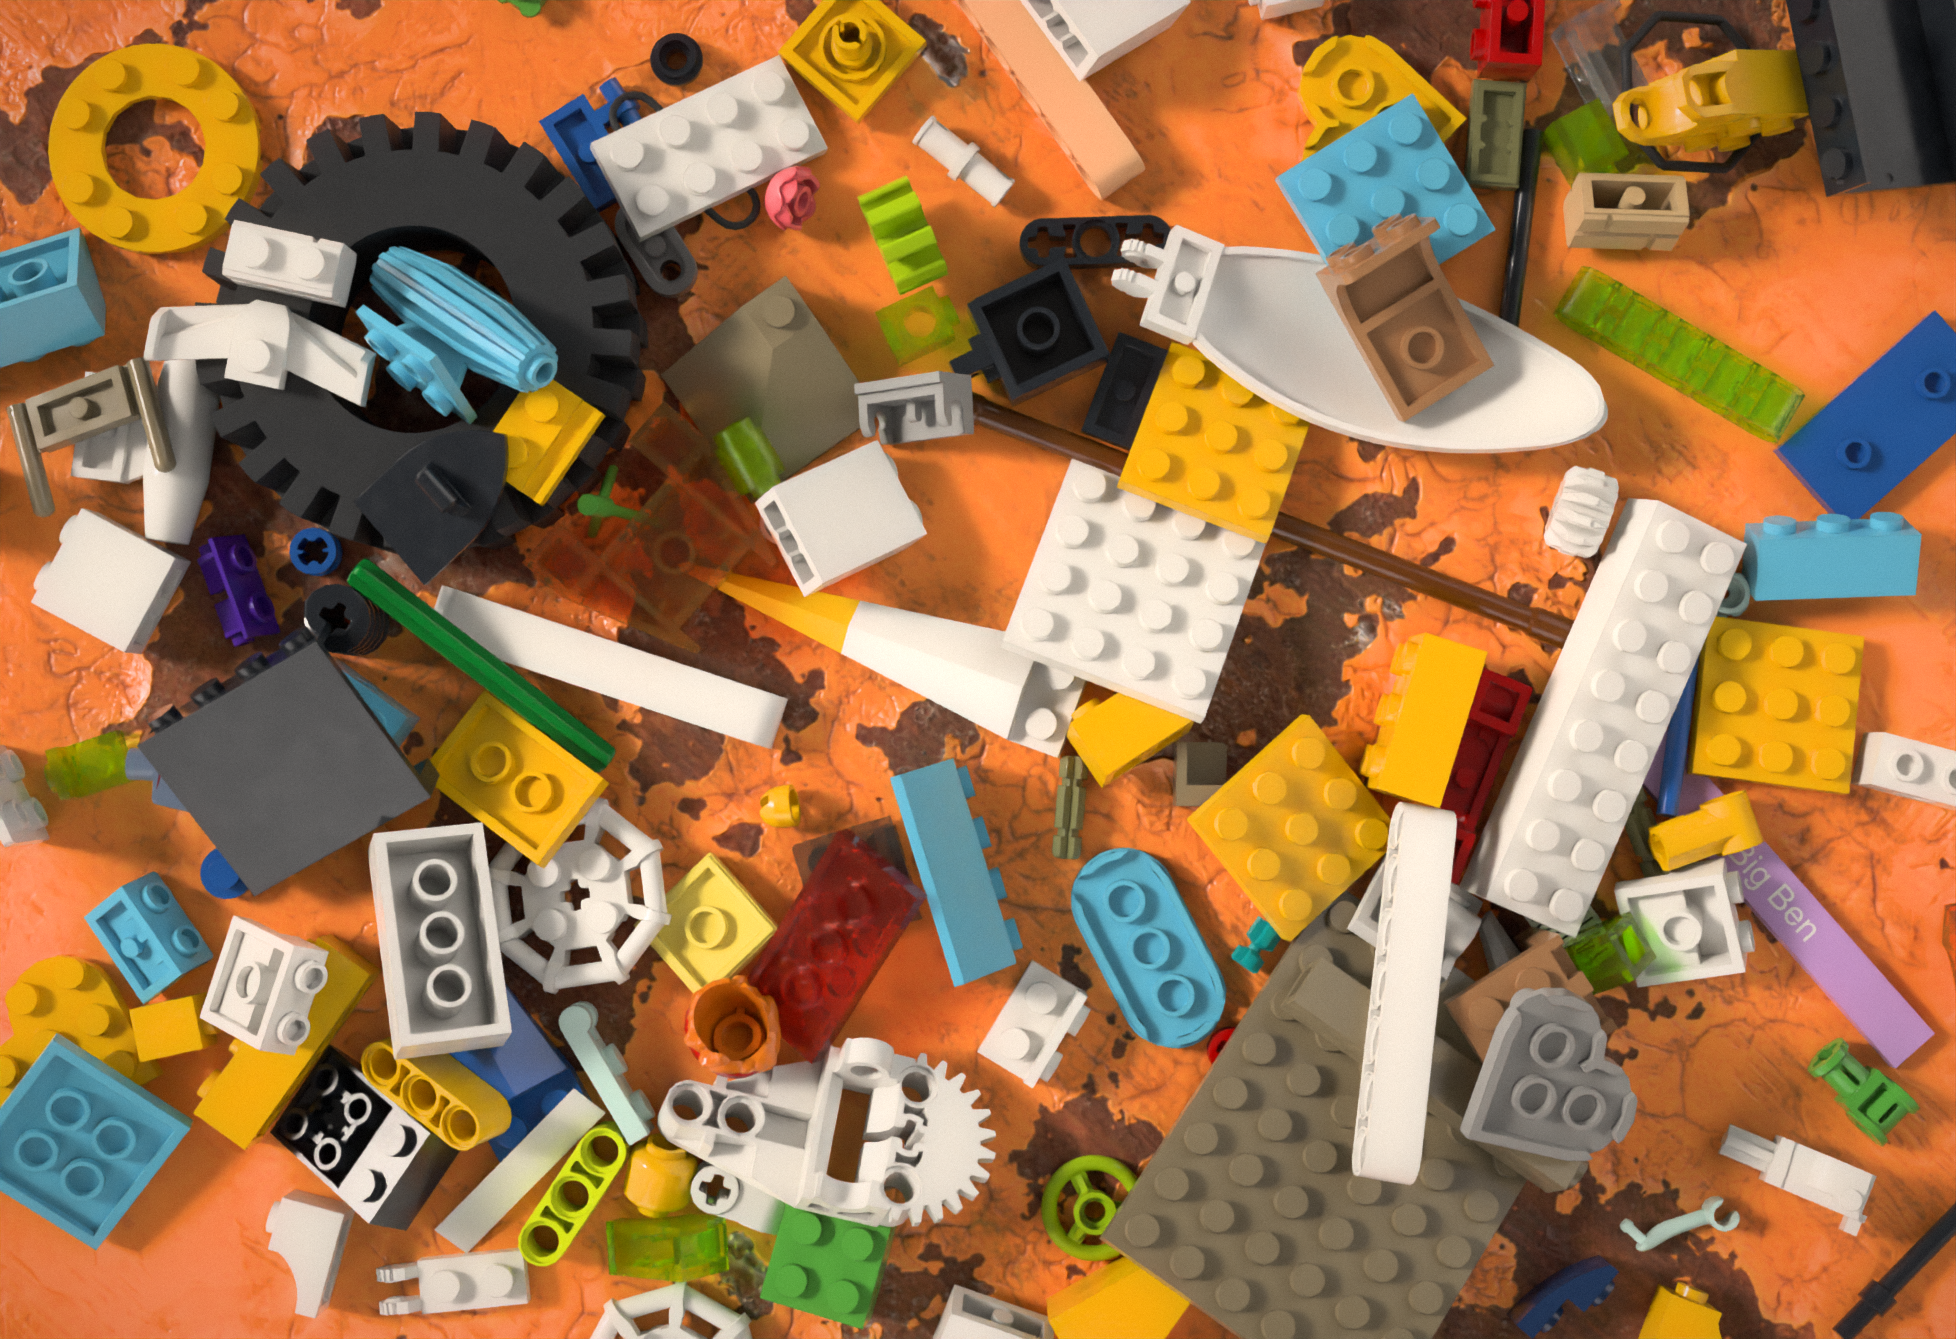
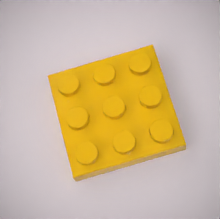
(1213, 447)
(1776, 705)
(1294, 827)

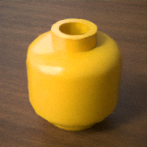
(659, 1176)

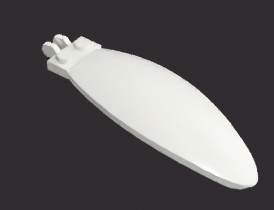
(1281, 338)

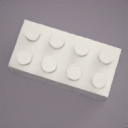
(438, 940)

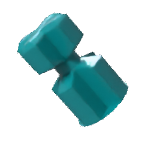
(1262, 938)

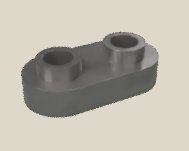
(655, 254)

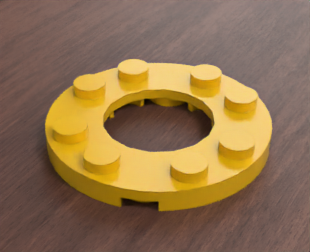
(79, 153)

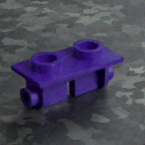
(231, 566)

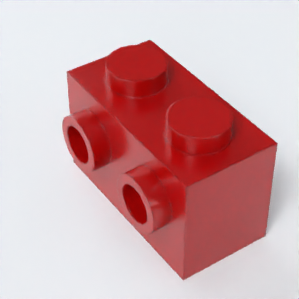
(1508, 38)

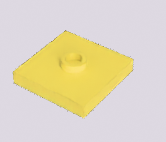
(712, 925)

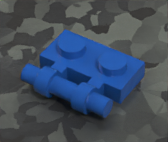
(578, 125)

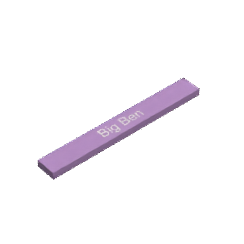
(1811, 935)

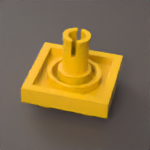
(852, 52)

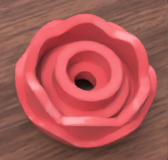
(791, 197)

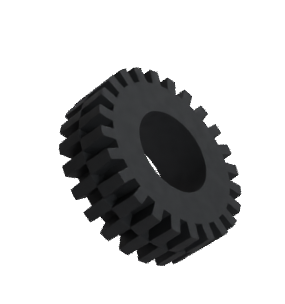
(433, 193)

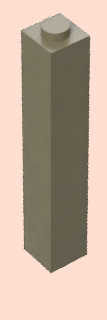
(1338, 1011)

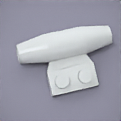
(124, 455)

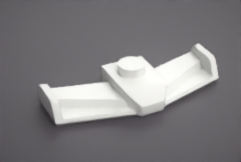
(262, 346)

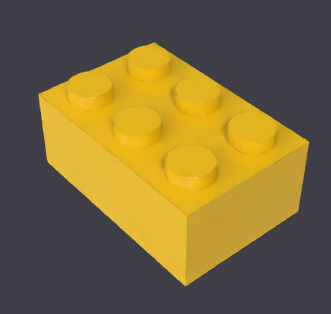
(1422, 719)

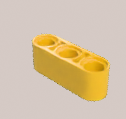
(439, 1094)

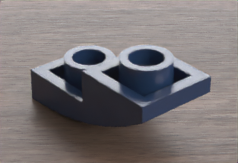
(1582, 1283)

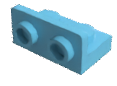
(148, 936)

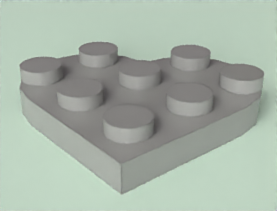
(1549, 1081)

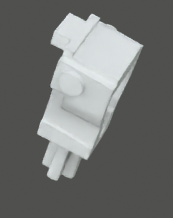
(1803, 1173)

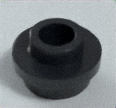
(670, 45)

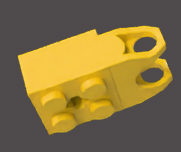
(1717, 102)

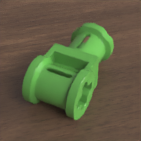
(1867, 1096)

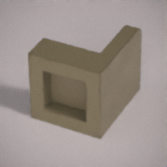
(1197, 771)

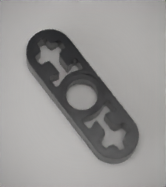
(1109, 224)

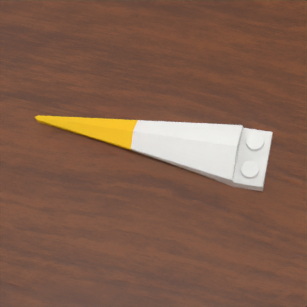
(934, 657)

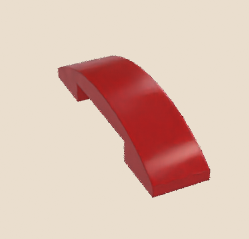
(1489, 727)

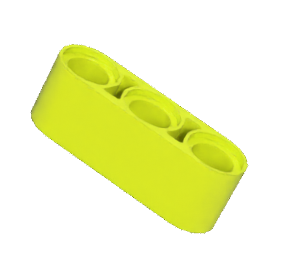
(557, 1211)

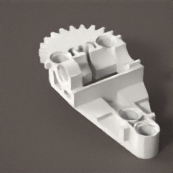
(793, 1126)

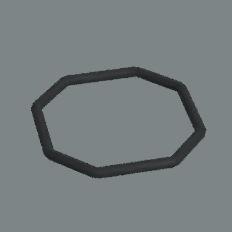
(1627, 84)

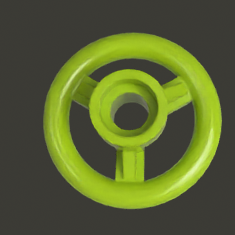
(1076, 1172)

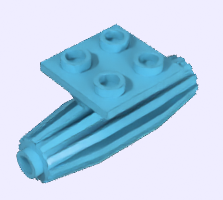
(450, 328)

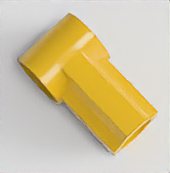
(1718, 828)

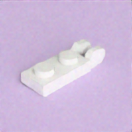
(459, 1282)

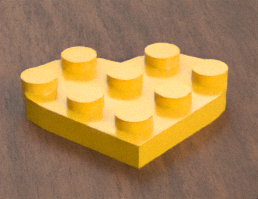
(1355, 81)
(81, 1005)

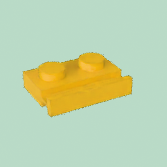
(545, 437)

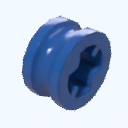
(315, 535)

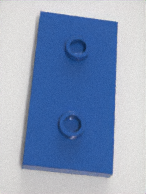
(1879, 423)

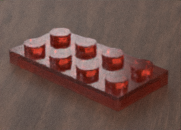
(834, 942)

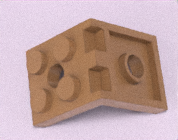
(1538, 966)

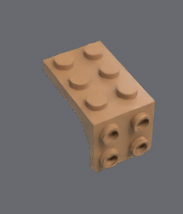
(1404, 314)

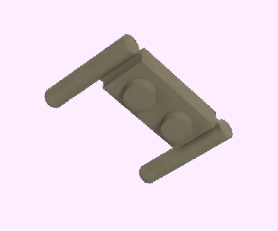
(81, 412)

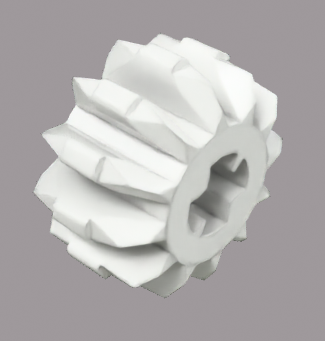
(1581, 512)

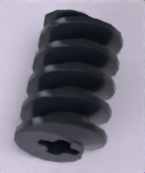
(367, 622)

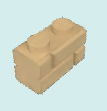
(1626, 211)

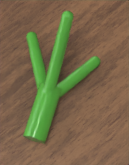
(601, 505)

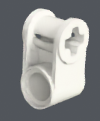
(740, 1203)

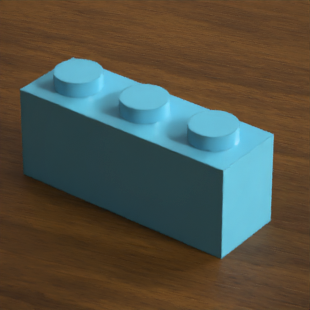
(1831, 557)

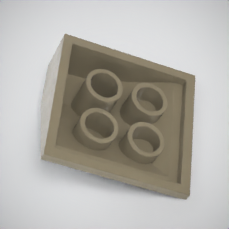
(776, 369)

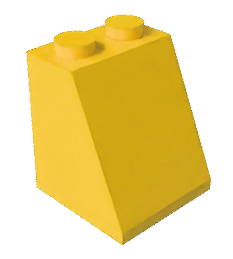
(1115, 1304)

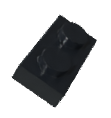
(1124, 391)

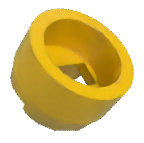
(781, 807)

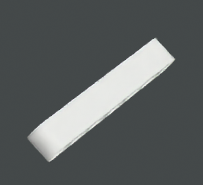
(616, 669)
(1404, 994)

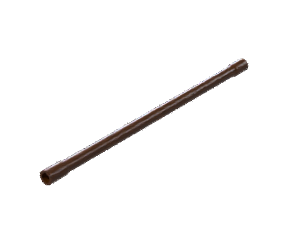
(1532, 621)

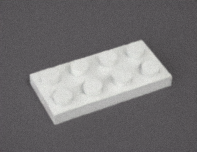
(708, 148)

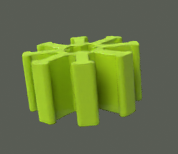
(903, 235)

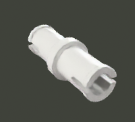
(963, 161)

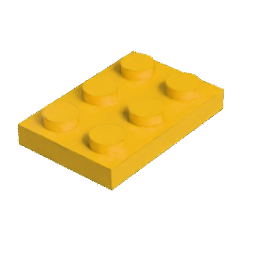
(515, 779)

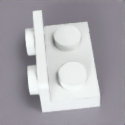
(1034, 1024)

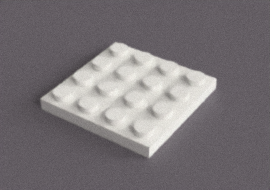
(1133, 594)

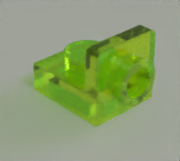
(87, 766)

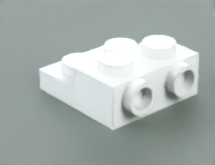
(1689, 922)
(265, 986)

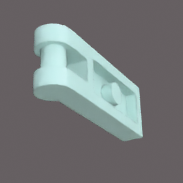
(606, 1069)

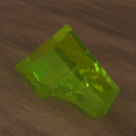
(668, 1247)

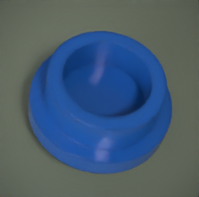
(220, 877)

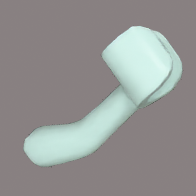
(1681, 1224)

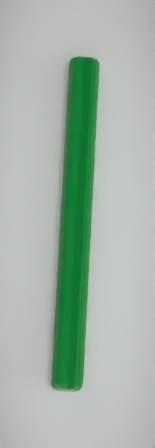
(480, 665)

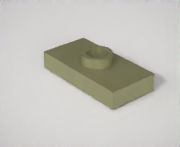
(1495, 134)

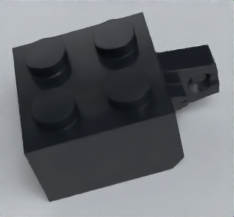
(1032, 334)

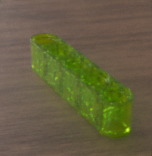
(1679, 354)

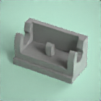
(916, 407)

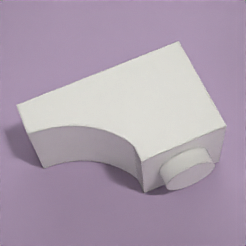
(311, 1238)

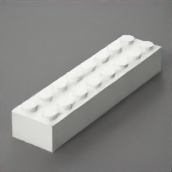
(1603, 715)

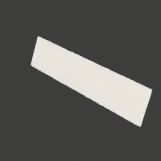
(520, 1170)

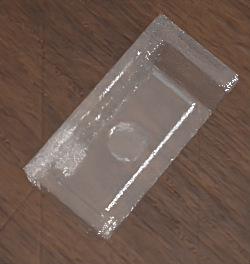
(1592, 54)

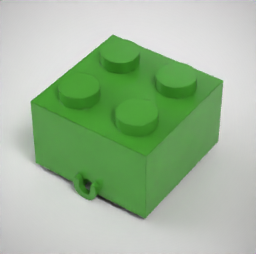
(827, 1266)

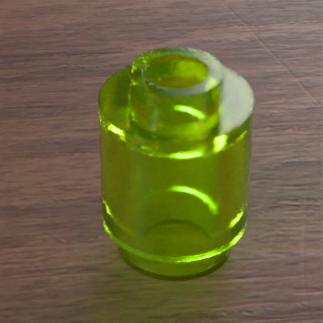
(748, 457)

